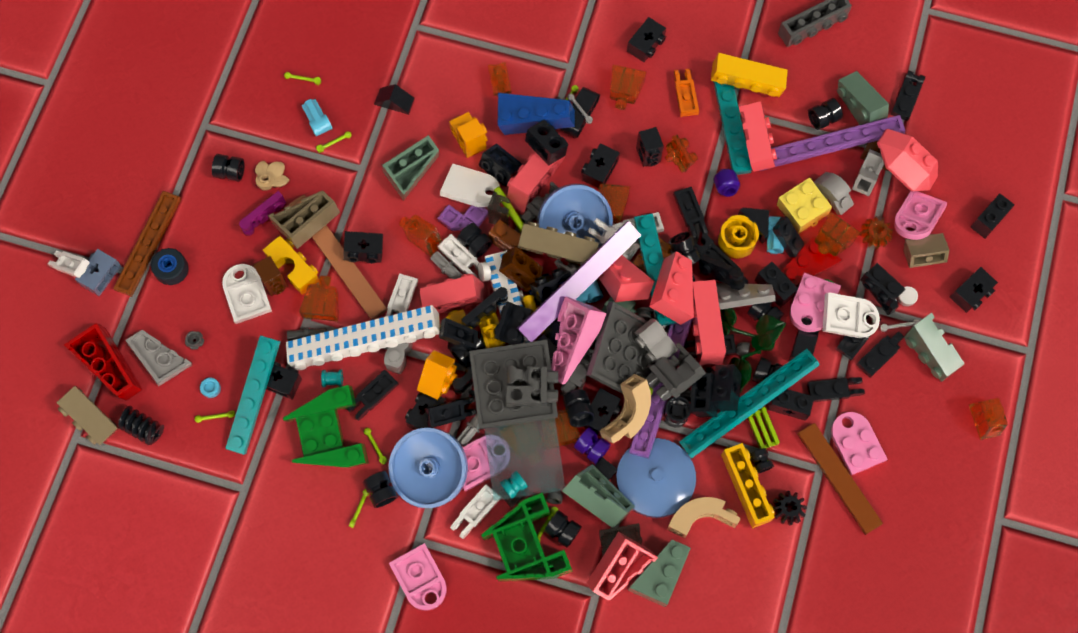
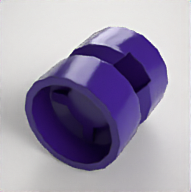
(592, 445)

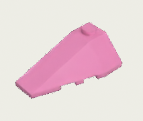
(577, 331)

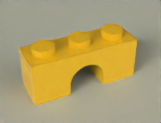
(283, 253)

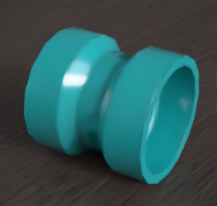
(513, 484)

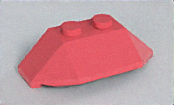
(908, 160)

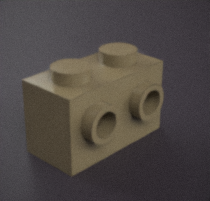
(926, 251)

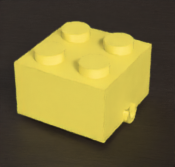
(804, 205)

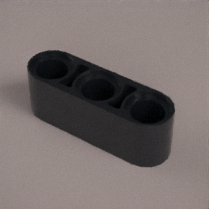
(587, 100)

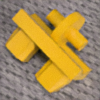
(487, 328)

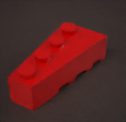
(105, 360)

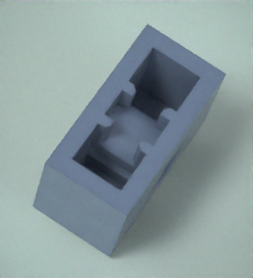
(107, 269)

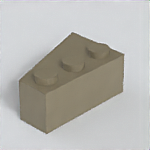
(306, 218)
(86, 416)

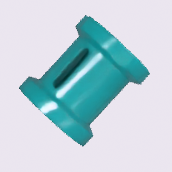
(332, 378)

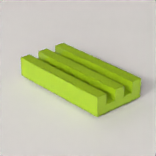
(769, 425)

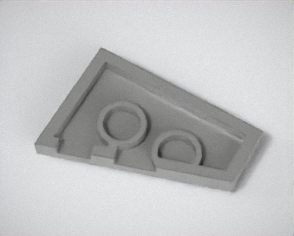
(749, 295)
(156, 358)

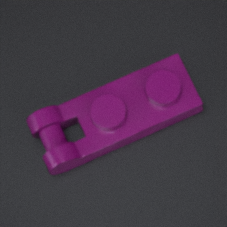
(260, 214)

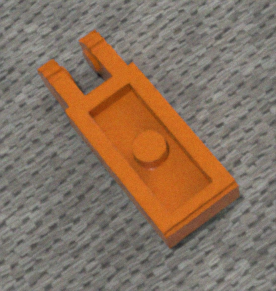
(686, 94)

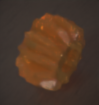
(880, 228)

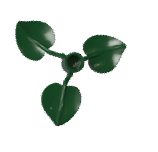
(768, 331)

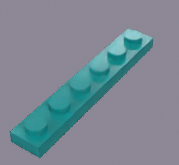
(732, 128)
(651, 254)
(252, 395)

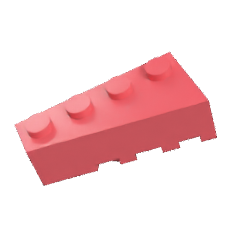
(529, 180)
(707, 324)

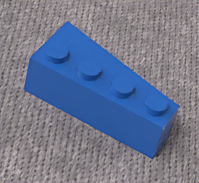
(521, 112)

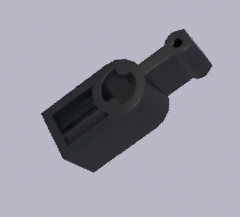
(804, 340)

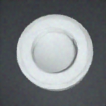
(484, 271)
(908, 297)

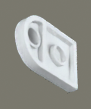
(468, 186)
(245, 295)
(848, 315)

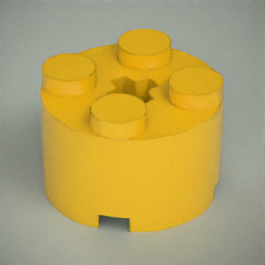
(747, 237)

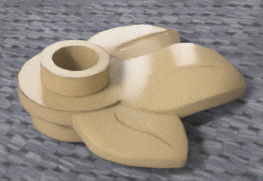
(272, 174)

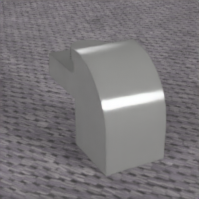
(868, 173)
(836, 191)

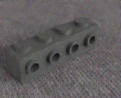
(813, 20)

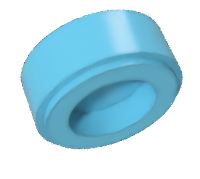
(210, 387)

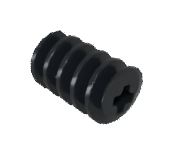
(139, 426)

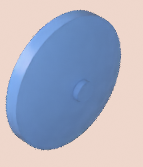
(575, 210)
(428, 467)
(659, 483)

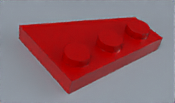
(809, 261)

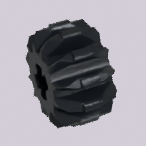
(797, 511)

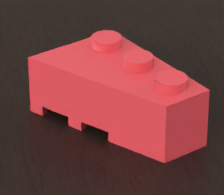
(758, 137)
(626, 281)
(674, 289)
(454, 293)
(619, 565)

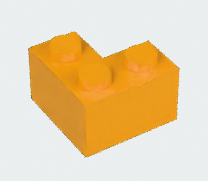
(469, 134)
(437, 375)

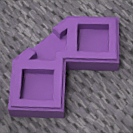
(456, 221)

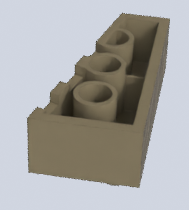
(556, 244)

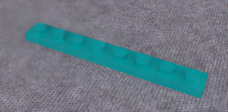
(750, 403)

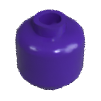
(726, 182)

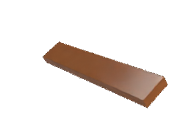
(147, 243)
(840, 478)

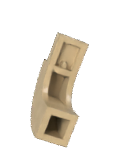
(635, 410)
(698, 509)

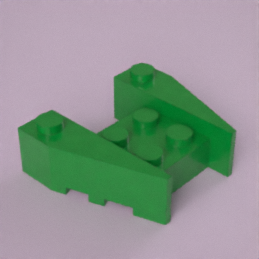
(322, 433)
(520, 544)

